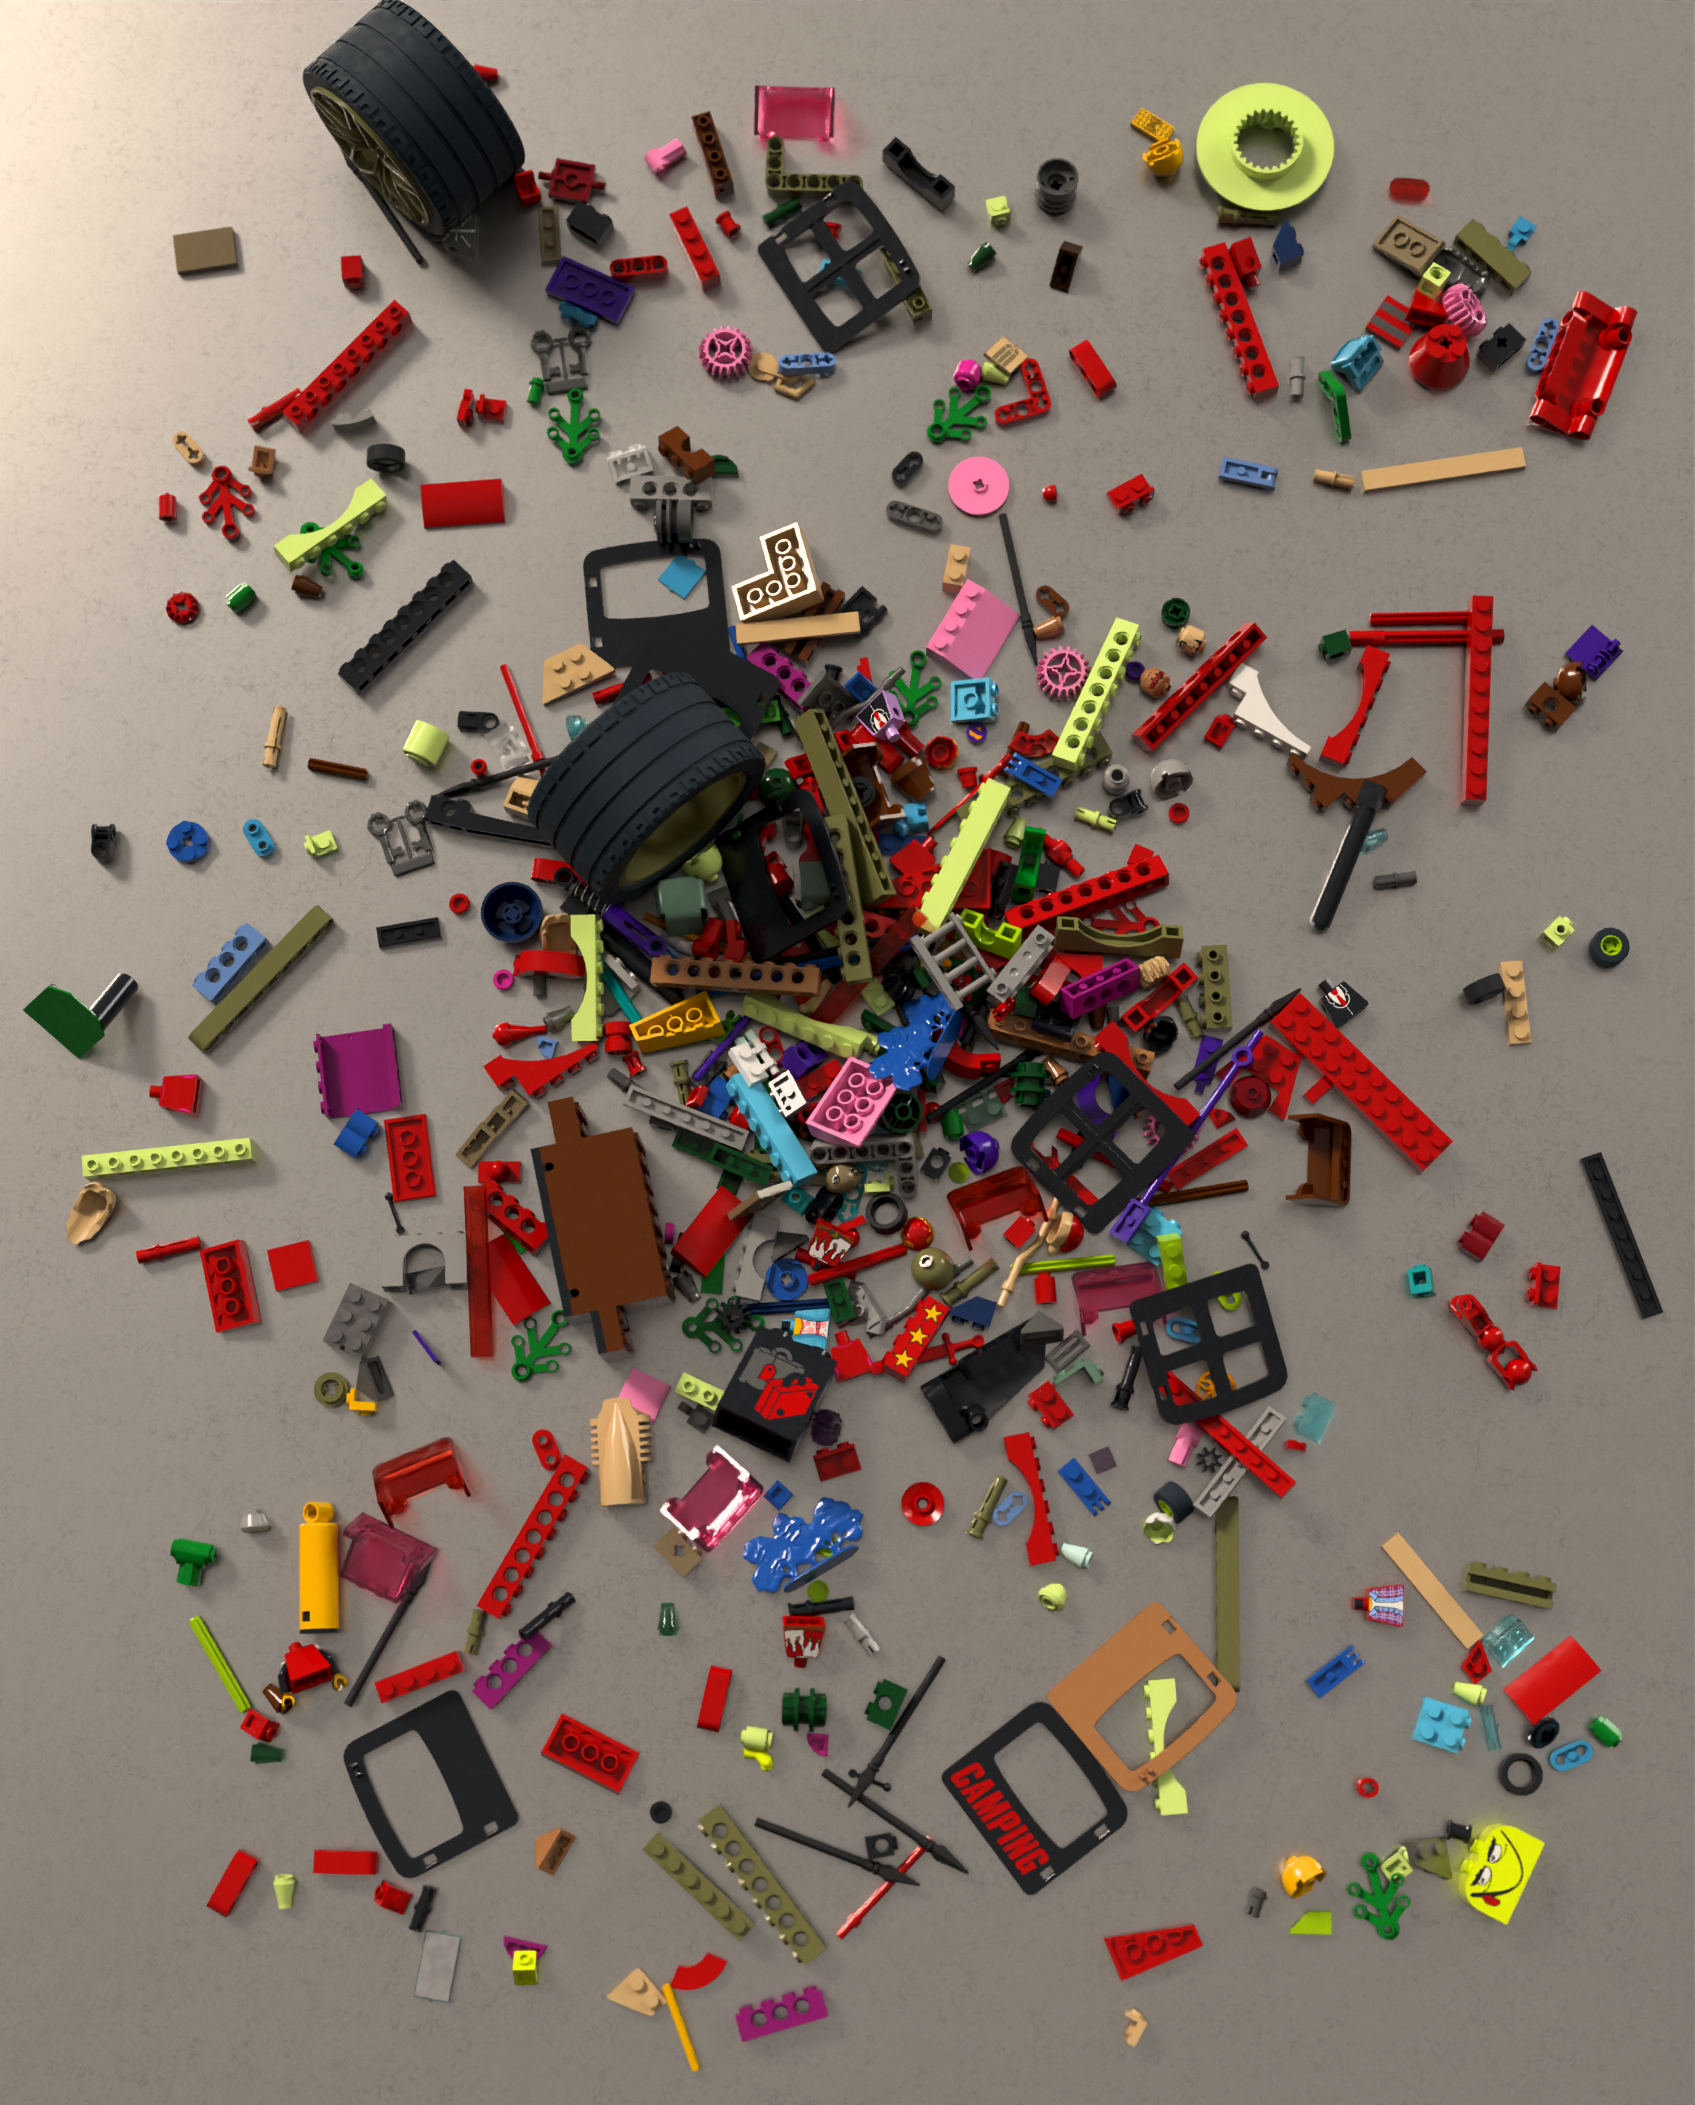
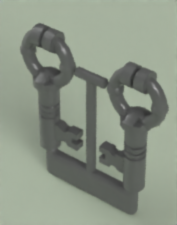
(564, 385)
(413, 863)

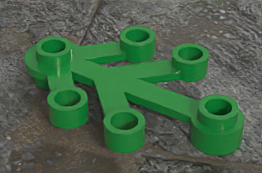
(958, 416)
(573, 429)
(345, 543)
(912, 693)
(714, 1326)
(538, 1349)
(1380, 1899)

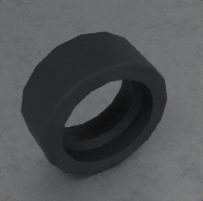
(385, 458)
(1484, 989)
(876, 1202)
(1536, 1767)

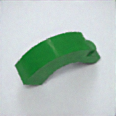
(1028, 864)

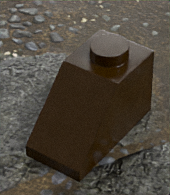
(1066, 265)

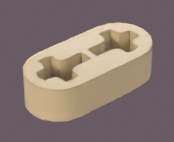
(185, 451)

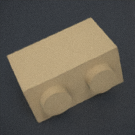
(956, 568)

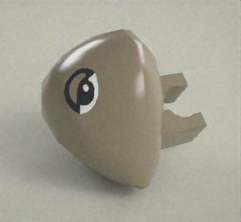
(842, 1177)

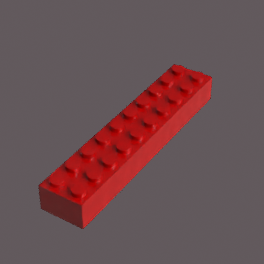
(1360, 1083)

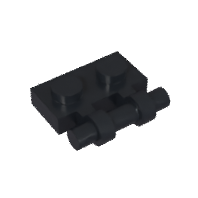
(862, 603)

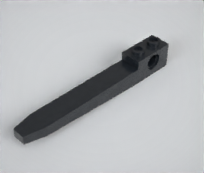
(469, 822)

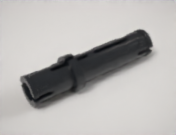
(564, 1602)

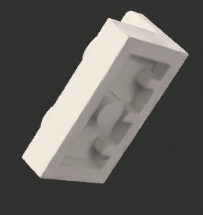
(629, 463)

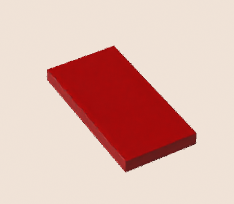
(410, 1158)

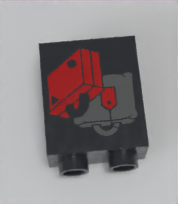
(774, 1392)

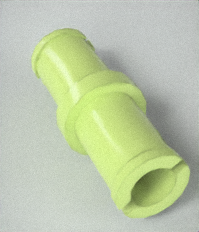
(1095, 819)

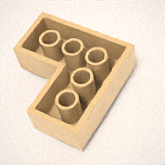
(787, 585)

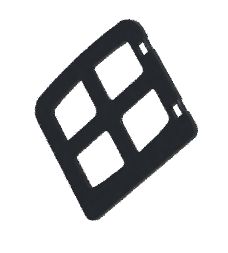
(842, 265)
(1099, 1139)
(1211, 1346)

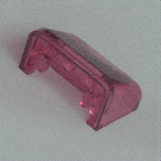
(794, 112)
(714, 1501)

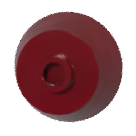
(1250, 1096)

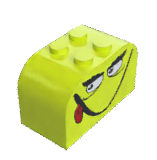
(1498, 1870)

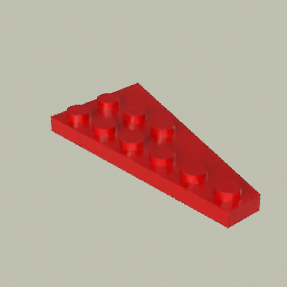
(912, 887)

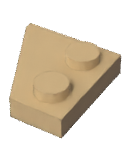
(638, 1993)

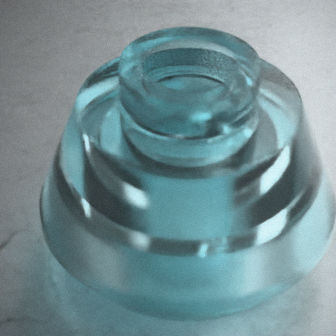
(575, 725)

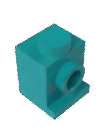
(799, 1206)
(1421, 1290)

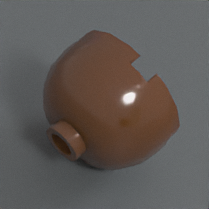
(1571, 682)

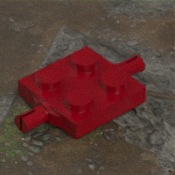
(571, 181)

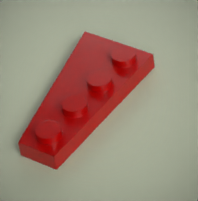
(1148, 1949)

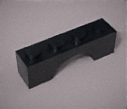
(933, 187)

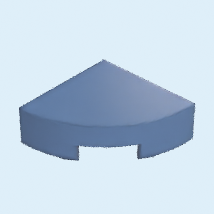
(547, 1047)

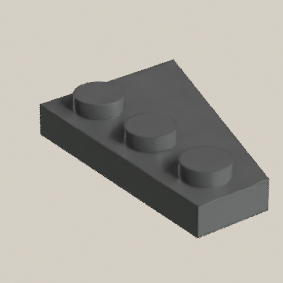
(827, 695)

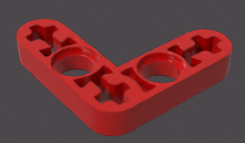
(1030, 403)

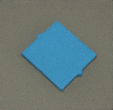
(682, 576)

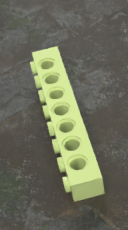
(1120, 632)
(168, 1159)

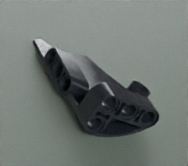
(983, 1382)

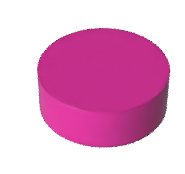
(503, 980)
(669, 1233)

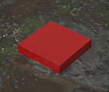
(292, 1265)

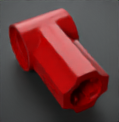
(908, 741)
(707, 945)

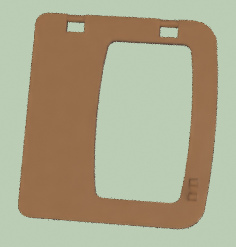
(1117, 1668)

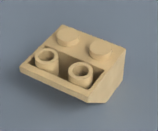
(519, 796)

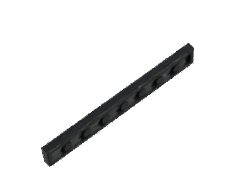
(1621, 1235)

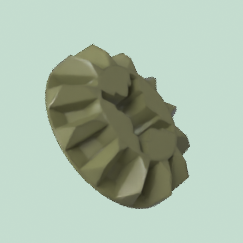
(321, 1388)

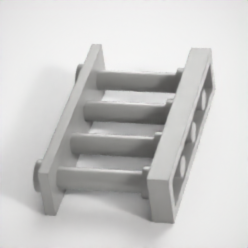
(932, 962)
(1020, 967)

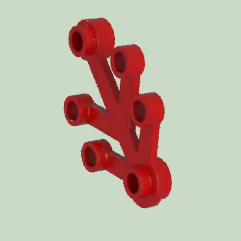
(225, 499)
(1122, 923)

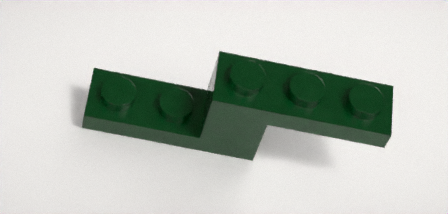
(875, 1023)
(723, 1157)

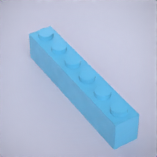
(772, 1131)

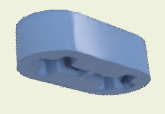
(1013, 1512)

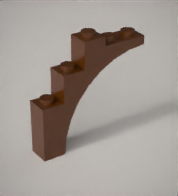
(1329, 788)

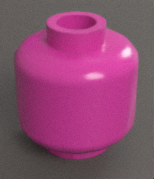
(967, 374)

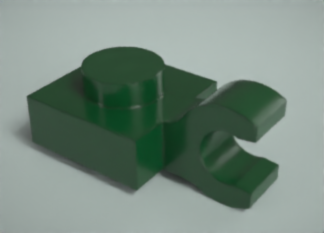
(922, 979)

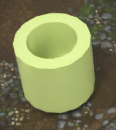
(425, 744)

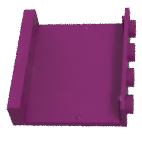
(358, 1072)

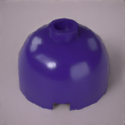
(981, 1151)

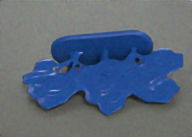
(910, 1043)
(797, 1543)

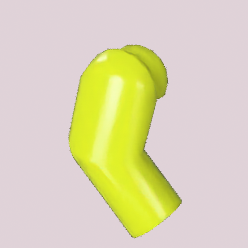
(762, 1757)

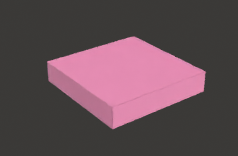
(645, 1393)

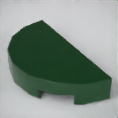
(724, 466)

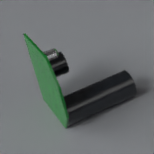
(72, 1021)

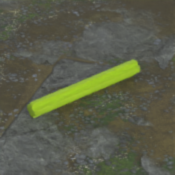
(1067, 1264)
(220, 1664)

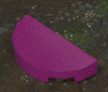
(514, 1944)

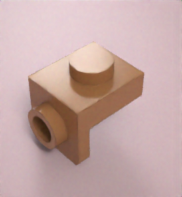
(262, 461)

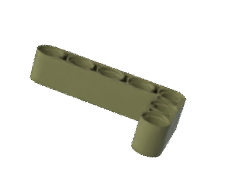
(804, 181)

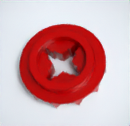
(182, 616)

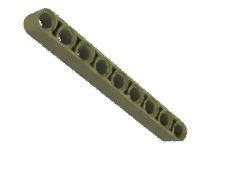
(260, 979)
(1227, 1592)

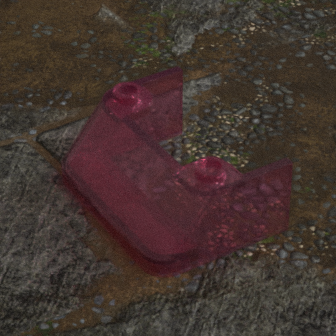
(1112, 1289)

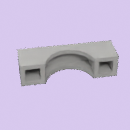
(763, 1231)

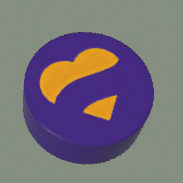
(976, 733)

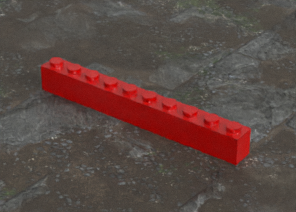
(1477, 700)

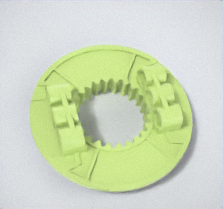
(1270, 107)

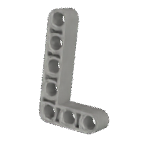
(873, 1153)

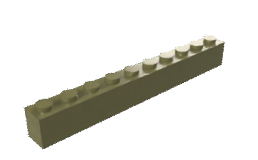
(843, 799)

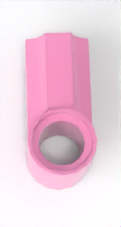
(660, 159)
(1187, 1439)

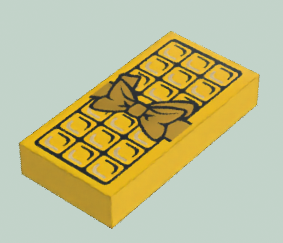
(1151, 125)

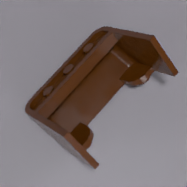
(1327, 1160)

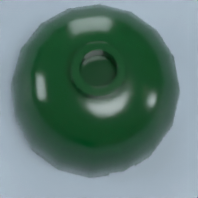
(775, 785)

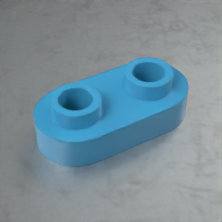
(568, 311)
(259, 837)
(1186, 1331)
(1570, 1755)

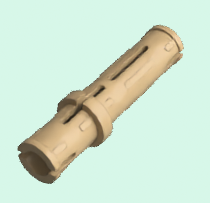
(273, 744)

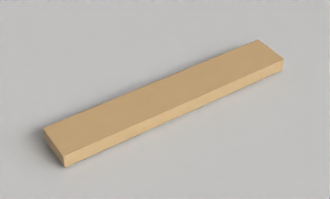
(797, 628)
(1432, 1590)

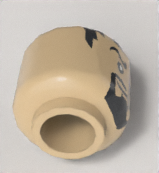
(1191, 640)

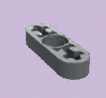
(912, 509)

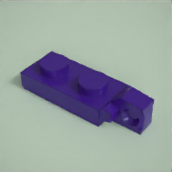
(1207, 1047)

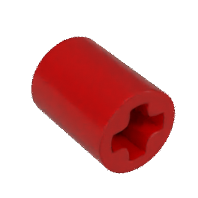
(167, 507)

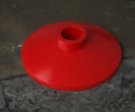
(912, 1497)

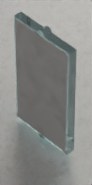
(437, 1966)

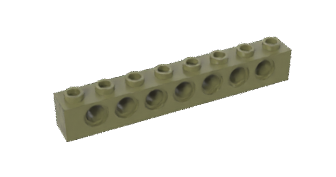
(1030, 796)
(863, 971)
(814, 1945)

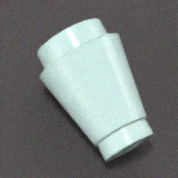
(1077, 1555)

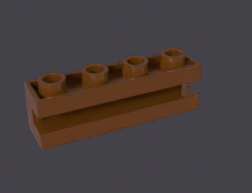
(712, 154)
(802, 650)

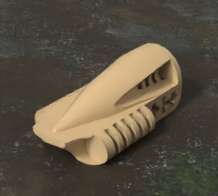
(621, 1452)

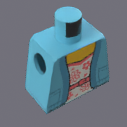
(809, 1327)

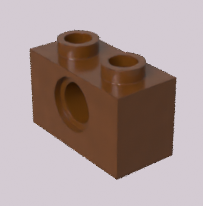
(1548, 696)

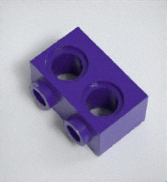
(803, 1058)

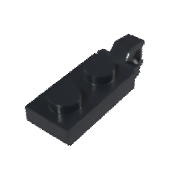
(1002, 889)

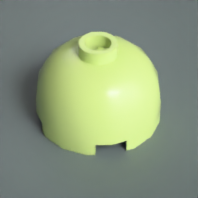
(704, 865)

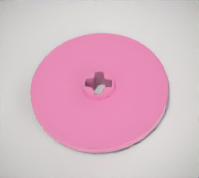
(986, 499)

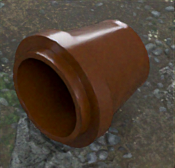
(914, 778)

